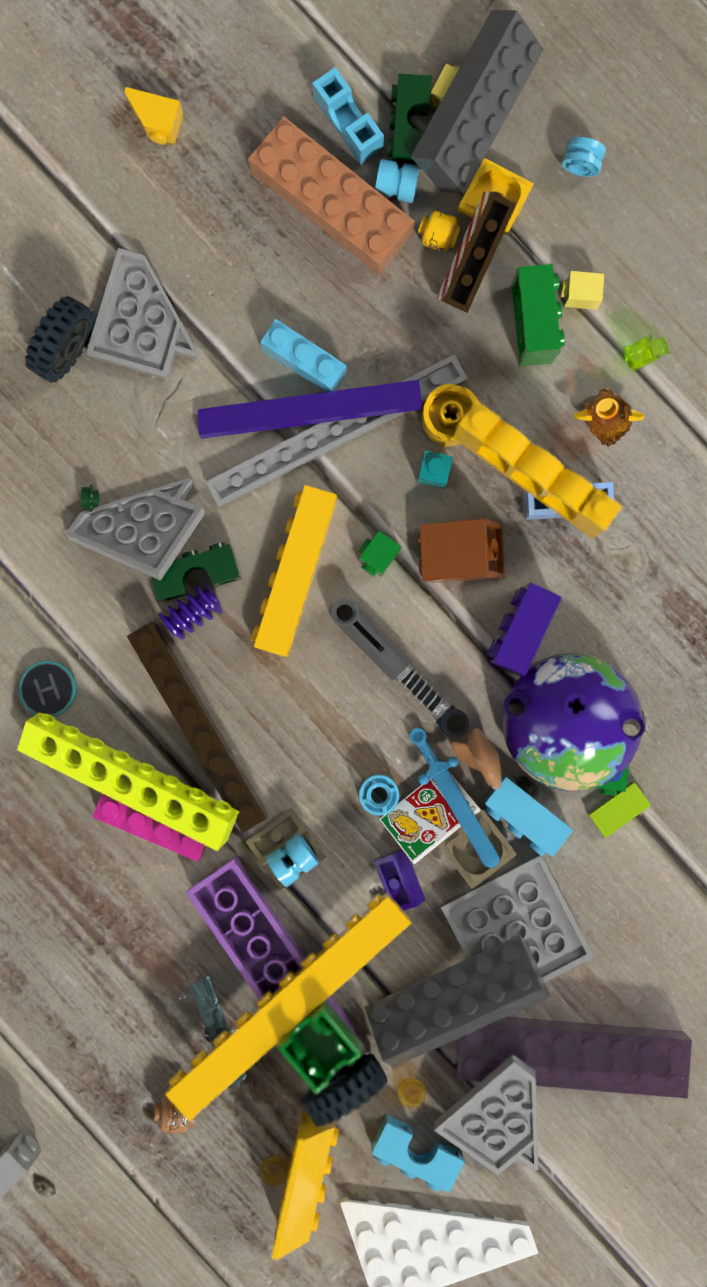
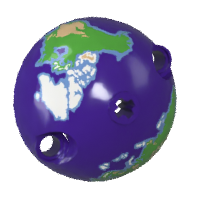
(566, 747)

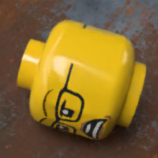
(439, 231)

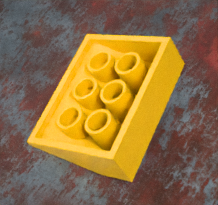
(304, 1185)

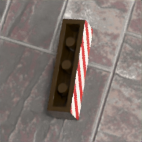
(476, 251)

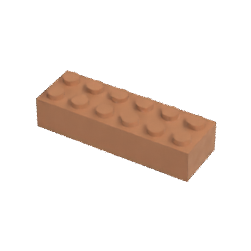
(331, 195)

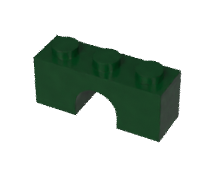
(411, 99)
(218, 562)

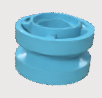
(584, 156)
(385, 806)

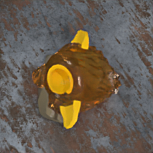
(608, 416)

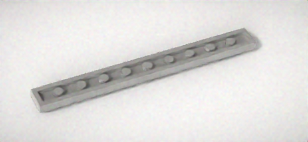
(319, 440)

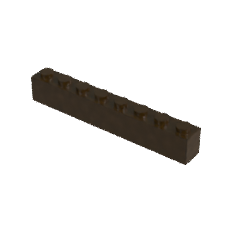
(197, 725)

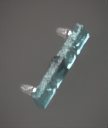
(210, 1011)

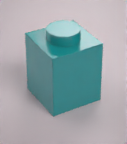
(435, 469)

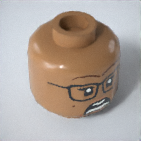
(170, 1118)

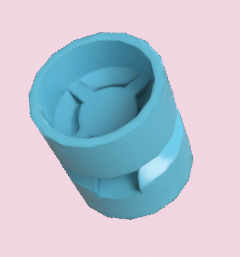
(397, 180)
(301, 855)

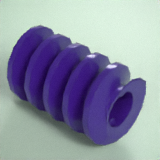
(191, 612)

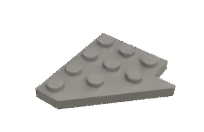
(138, 321)
(142, 528)
(496, 1118)

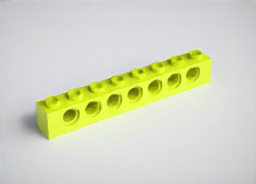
(112, 781)

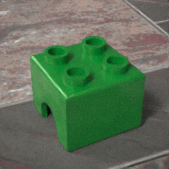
(320, 1046)

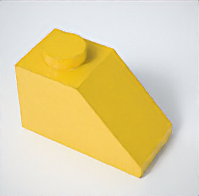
(157, 115)

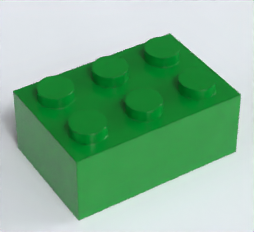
(537, 314)

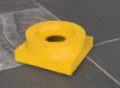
(495, 178)

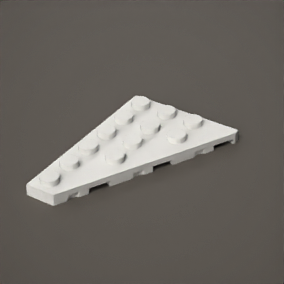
(431, 1246)

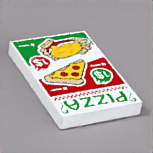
(423, 820)

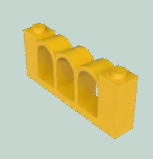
(536, 471)

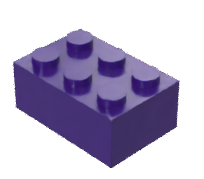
(523, 629)

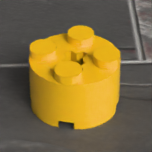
(443, 399)

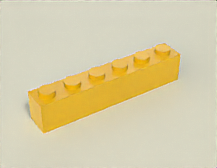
(295, 572)

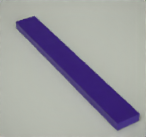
(309, 409)

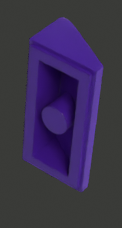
(400, 879)

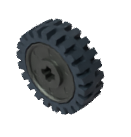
(59, 339)
(346, 1091)

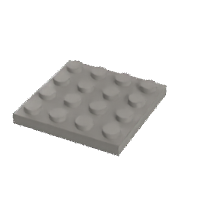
(523, 904)

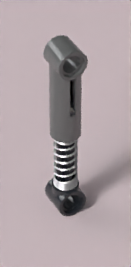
(397, 665)

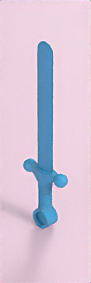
(454, 798)

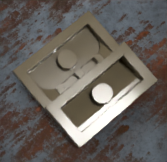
(276, 835)

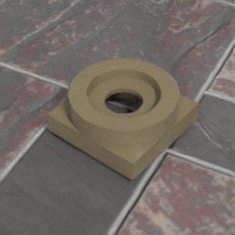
(472, 867)

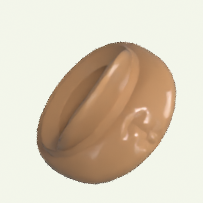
(481, 756)

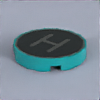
(48, 688)

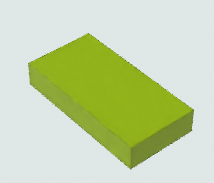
(619, 810)

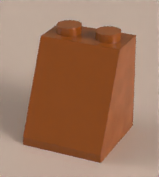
(461, 551)

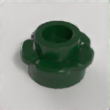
(89, 498)

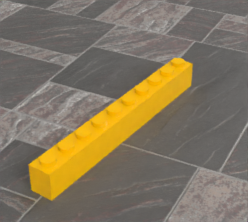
(287, 1006)

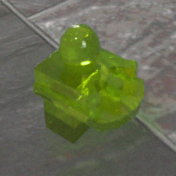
(645, 352)

